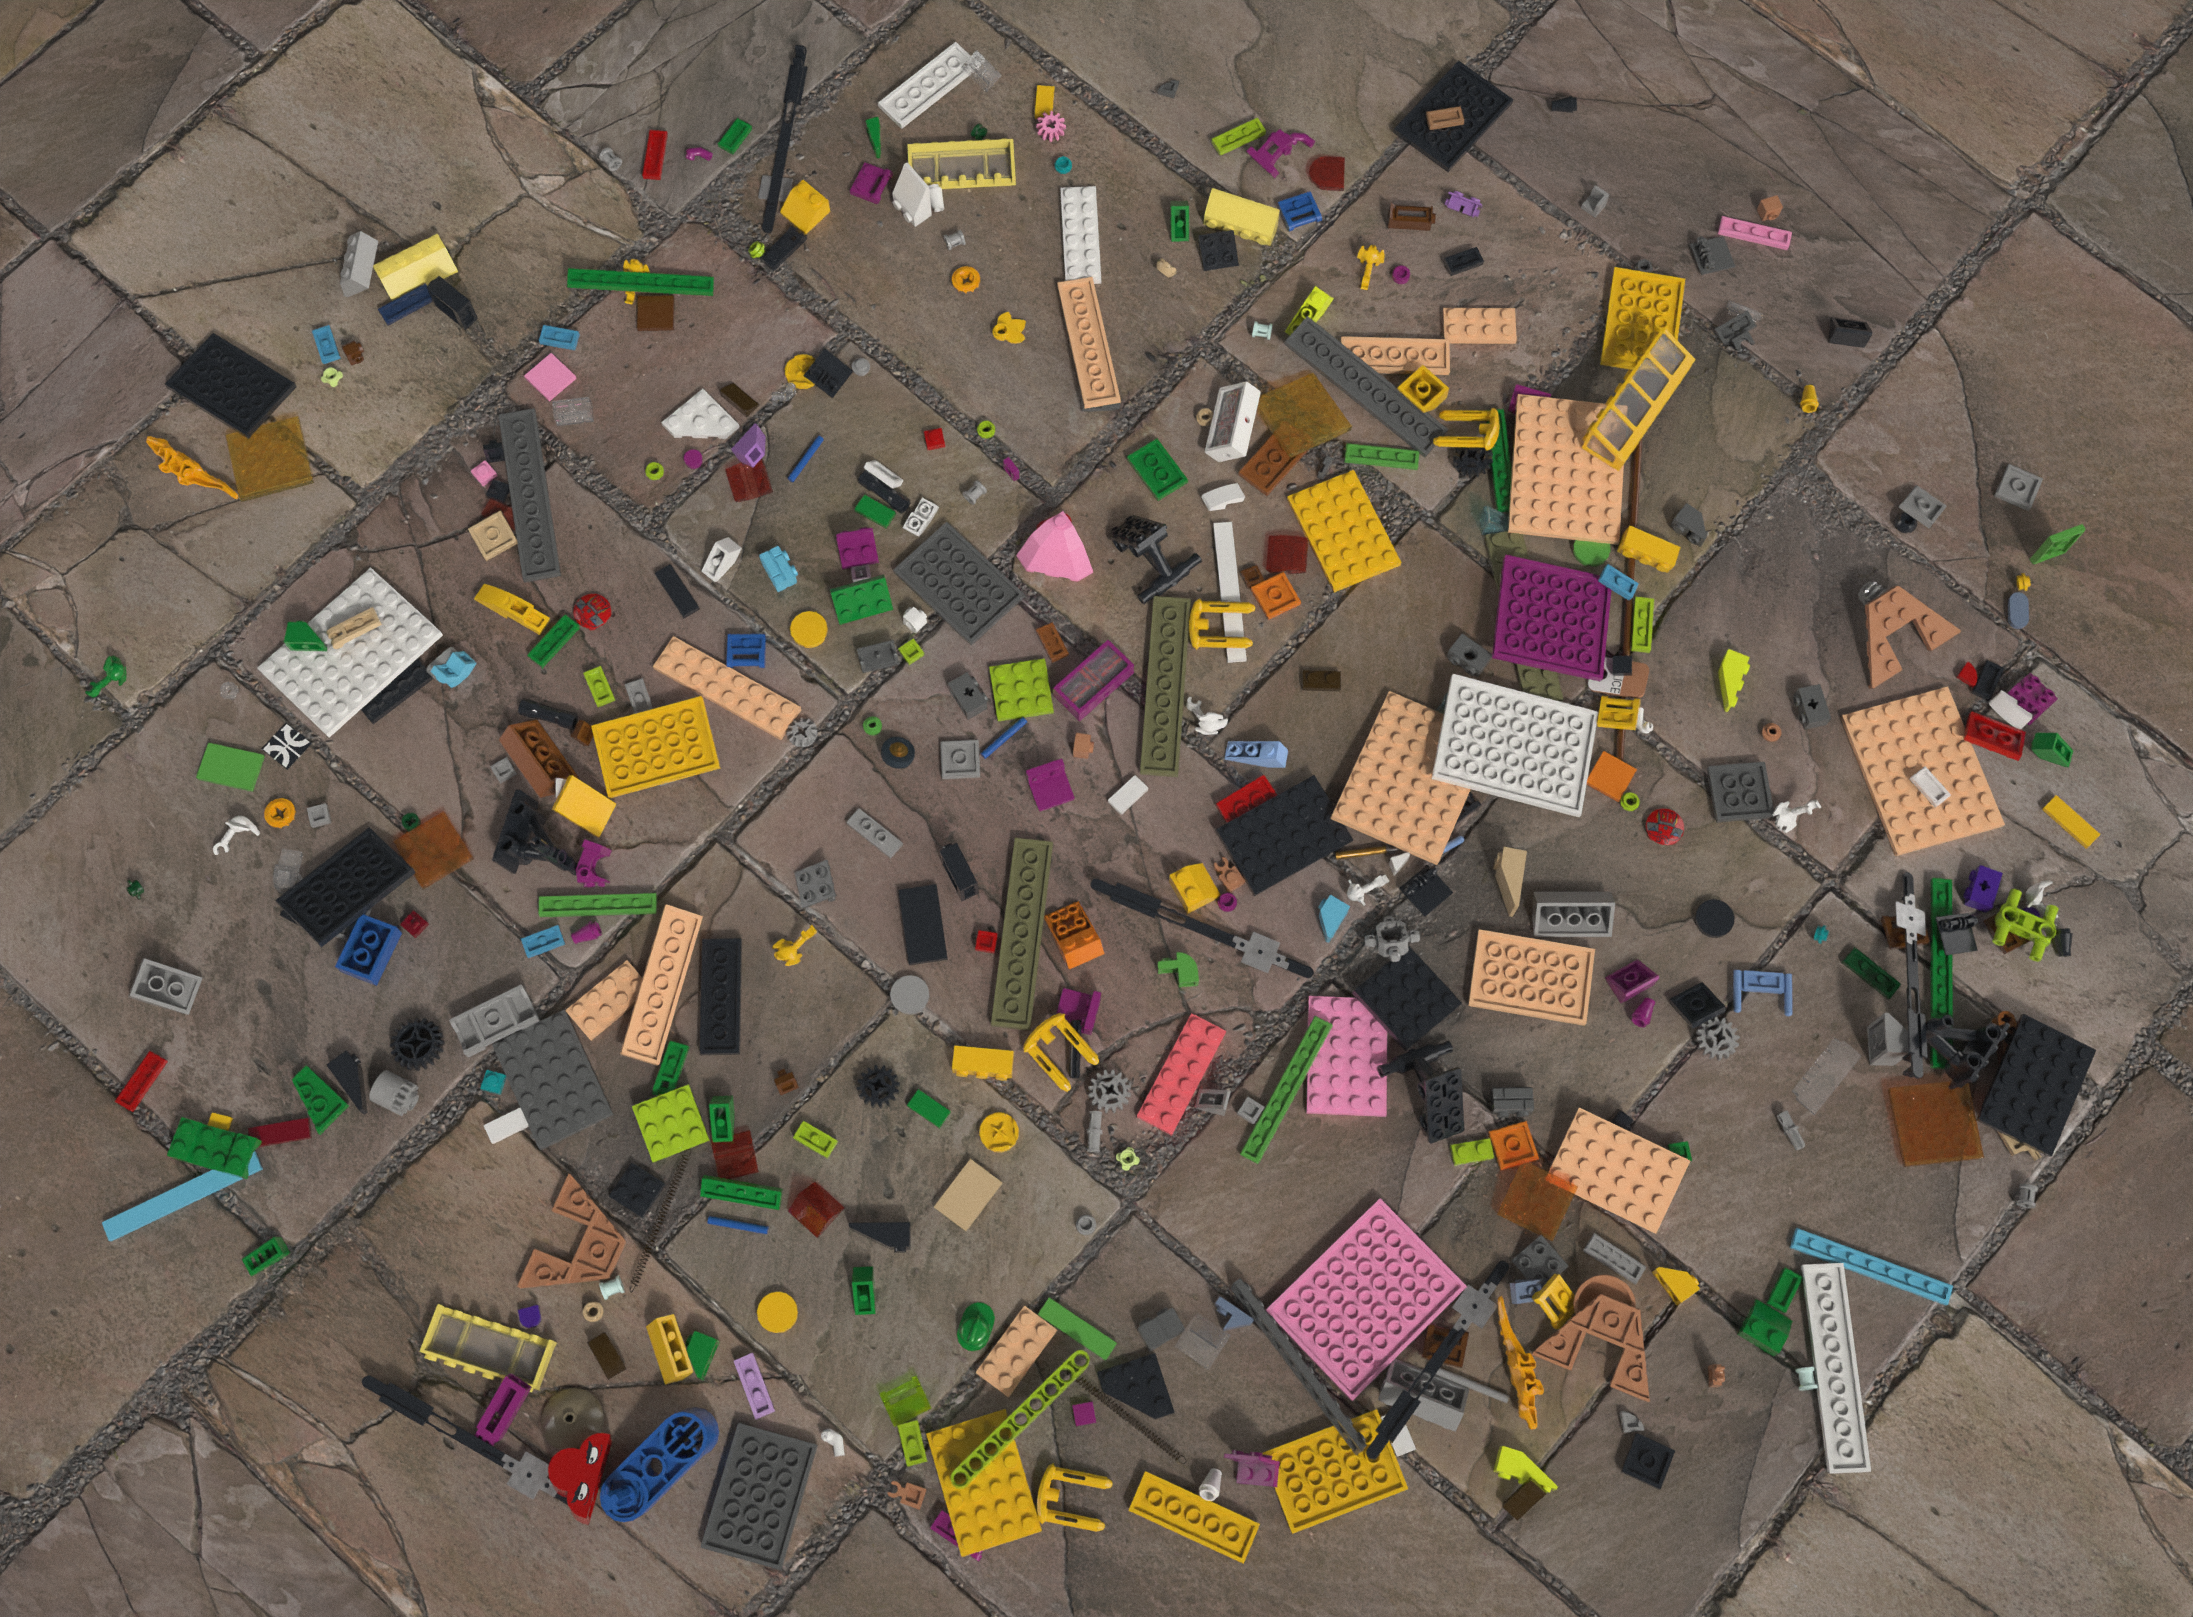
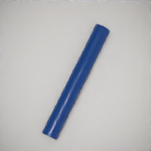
(804, 460)
(1003, 738)
(738, 1225)

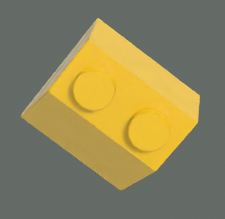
(805, 207)
(1424, 389)
(1193, 887)

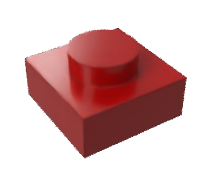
(934, 439)
(986, 941)

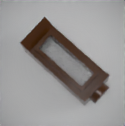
(1411, 217)

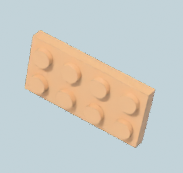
(1479, 325)
(606, 1001)
(1016, 1351)

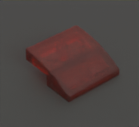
(748, 481)
(1287, 554)
(735, 1157)

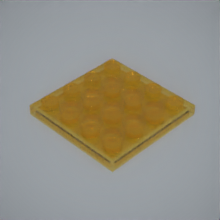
(1302, 415)
(270, 459)

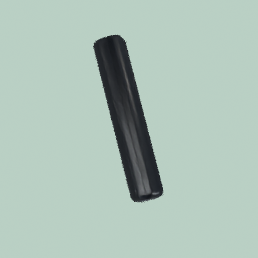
(1074, 1064)

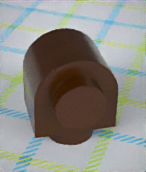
(353, 352)

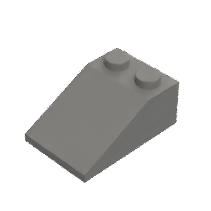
(165, 986)

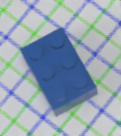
(368, 949)

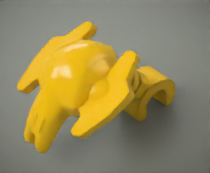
(1370, 255)
(634, 266)
(788, 952)

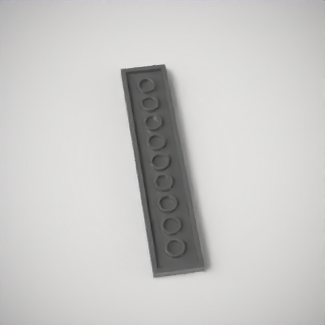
(1365, 386)
(529, 495)

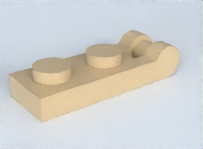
(353, 627)

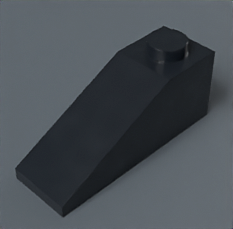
(350, 1076)
(891, 1235)

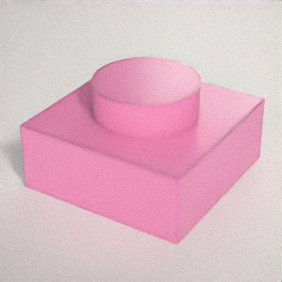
(484, 473)

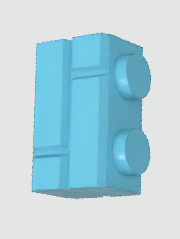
(778, 569)

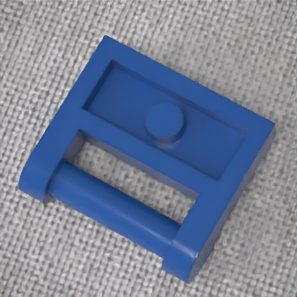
(1297, 206)
(746, 644)

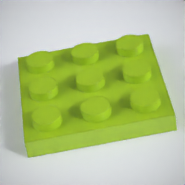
(1021, 690)
(670, 1123)

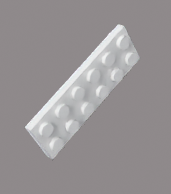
(926, 86)
(1080, 233)

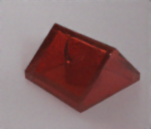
(815, 1209)

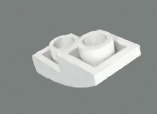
(1224, 495)
(921, 517)
(2008, 709)

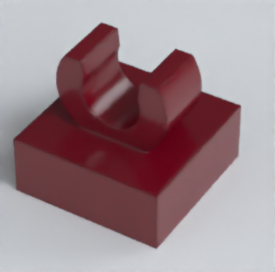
(414, 924)

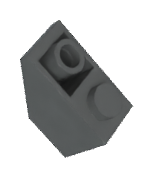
(1690, 524)

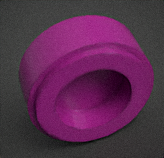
(1401, 274)
(693, 459)

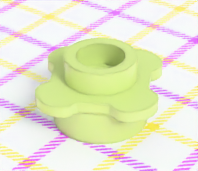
(328, 373)
(1129, 1152)

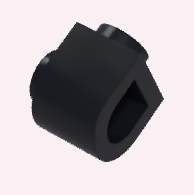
(1621, 1119)

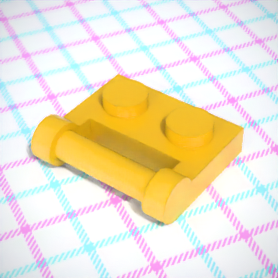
(1618, 717)
(1562, 1298)

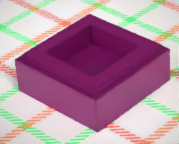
(1011, 469)
(1084, 1414)

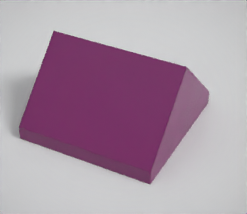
(1631, 980)

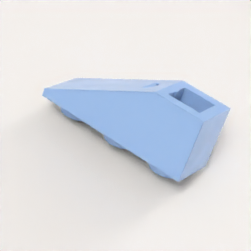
(1260, 753)

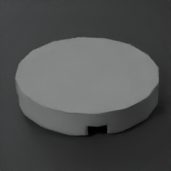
(909, 994)

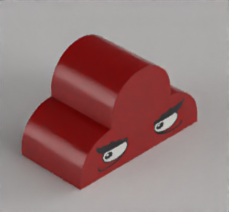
(579, 1473)

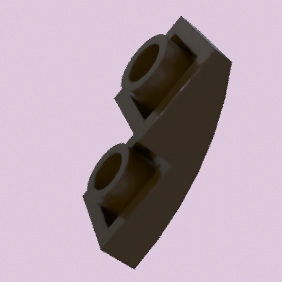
(606, 1355)

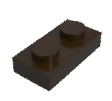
(1321, 680)

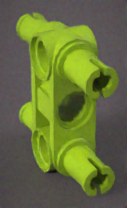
(2025, 925)

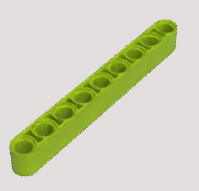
(1024, 1409)

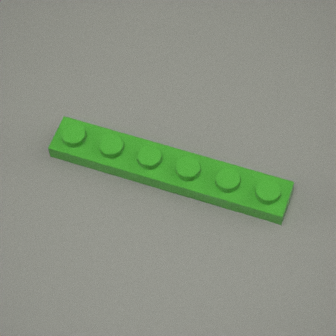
(597, 905)

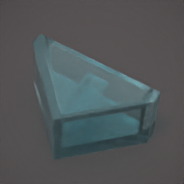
(1493, 521)

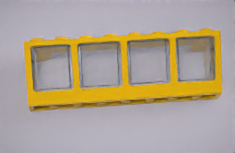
(1638, 400)

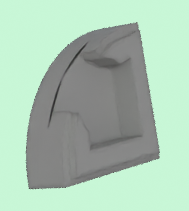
(1630, 1422)

